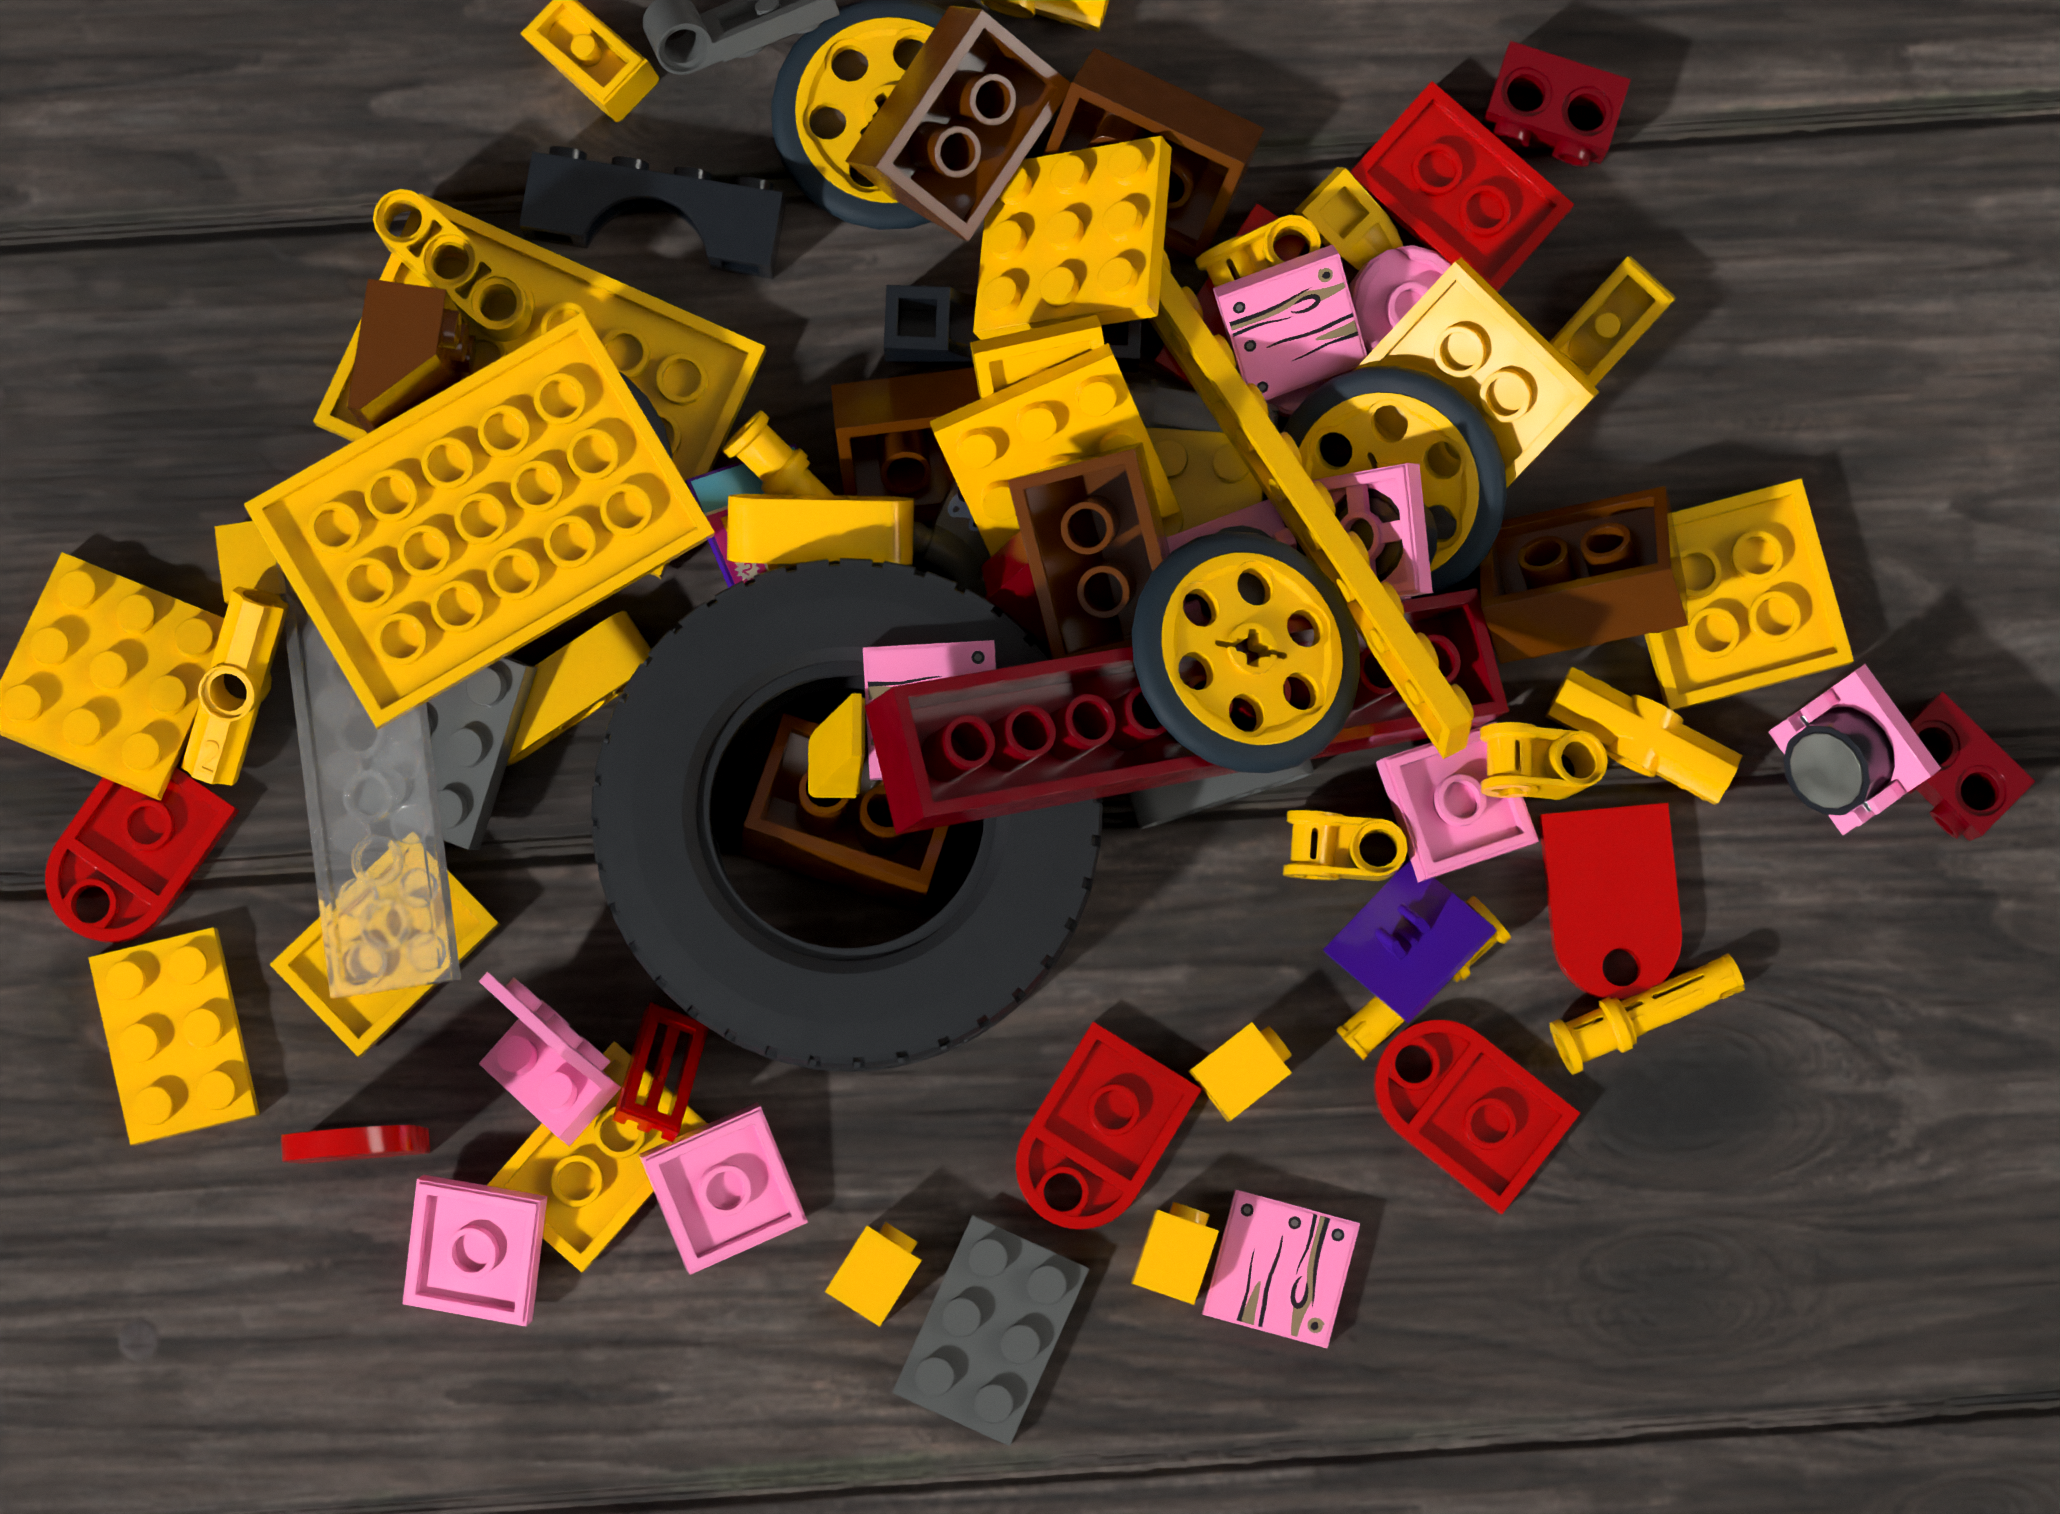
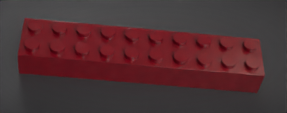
(1086, 731)

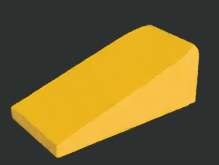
(592, 56)
(1612, 320)
(838, 752)

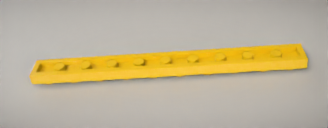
(1311, 517)

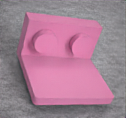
(547, 1063)

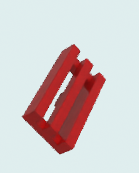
(647, 1115)

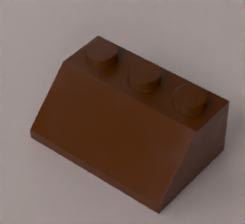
(959, 121)
(1209, 144)
(406, 350)
(889, 439)
(1090, 545)
(1583, 576)
(836, 838)

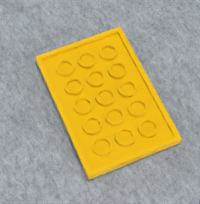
(677, 359)
(479, 520)

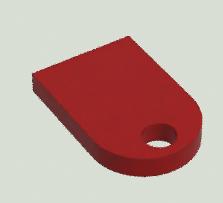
(134, 851)
(1612, 890)
(1473, 1112)
(1102, 1126)
(354, 1143)

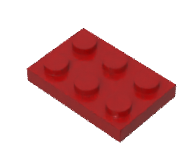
(1460, 188)

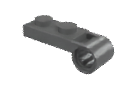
(728, 30)

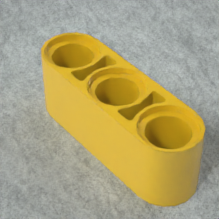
(434, 241)
(819, 528)
(579, 681)

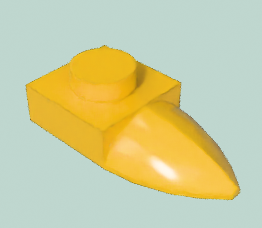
(1349, 219)

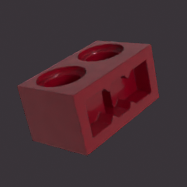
(1559, 87)
(1966, 754)

